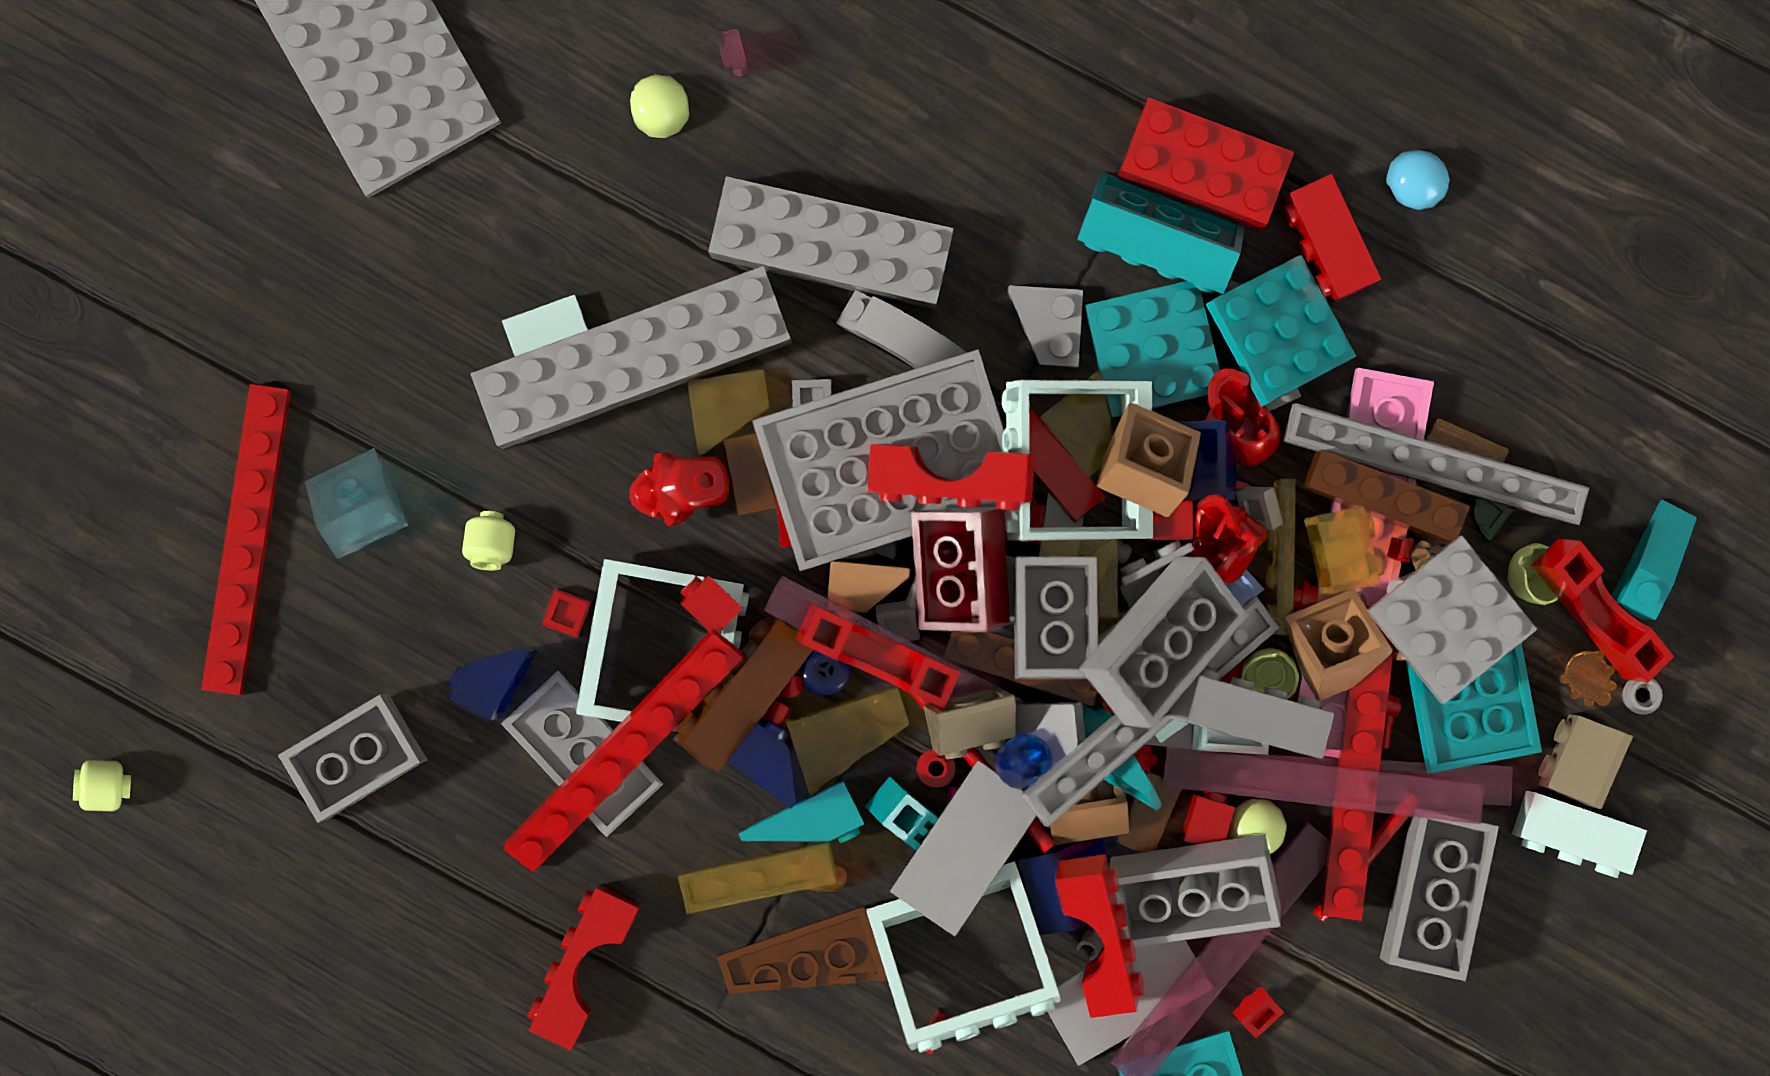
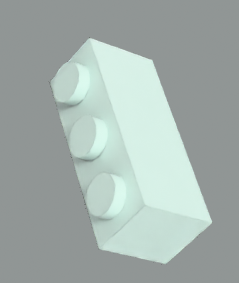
(1578, 834)

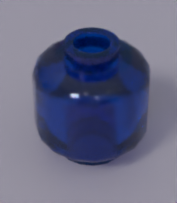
(824, 685)
(1023, 760)

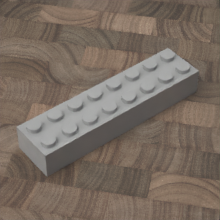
(631, 358)

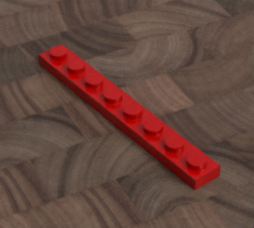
(246, 540)
(623, 750)
(1353, 828)

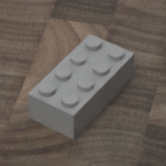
(1164, 641)
(1198, 890)
(1439, 896)

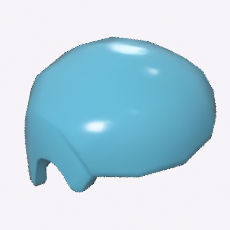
(1418, 179)

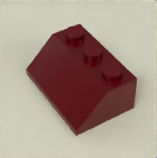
(961, 569)

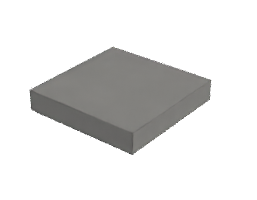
(1055, 722)

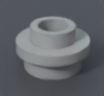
(1653, 699)

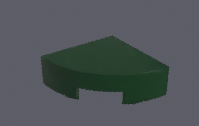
(1489, 516)

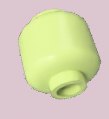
(488, 541)
(101, 785)

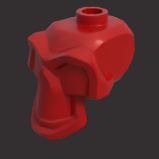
(1250, 426)
(679, 487)
(1226, 537)

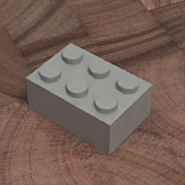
(1054, 616)
(352, 757)

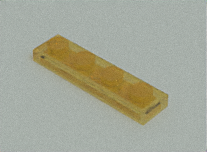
(1282, 540)
(758, 878)

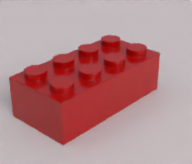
(1205, 164)

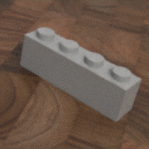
(1255, 715)

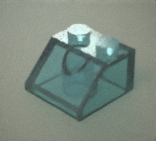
(355, 504)

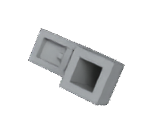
(895, 331)

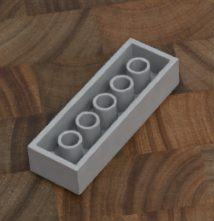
(830, 242)

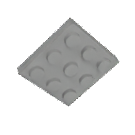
(1451, 620)

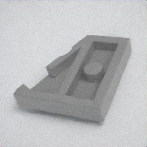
(1050, 322)

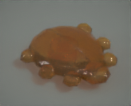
(1589, 678)

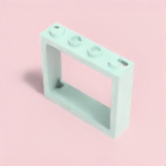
(1136, 520)
(601, 620)
(965, 1025)

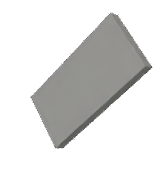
(562, 740)
(965, 849)
(1088, 1036)

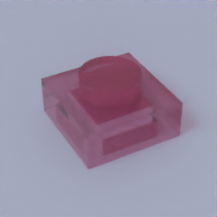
(733, 53)

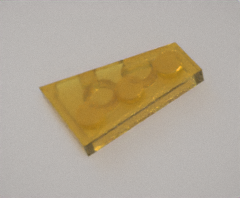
(843, 733)

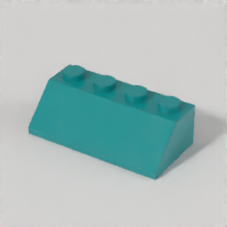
(1162, 234)

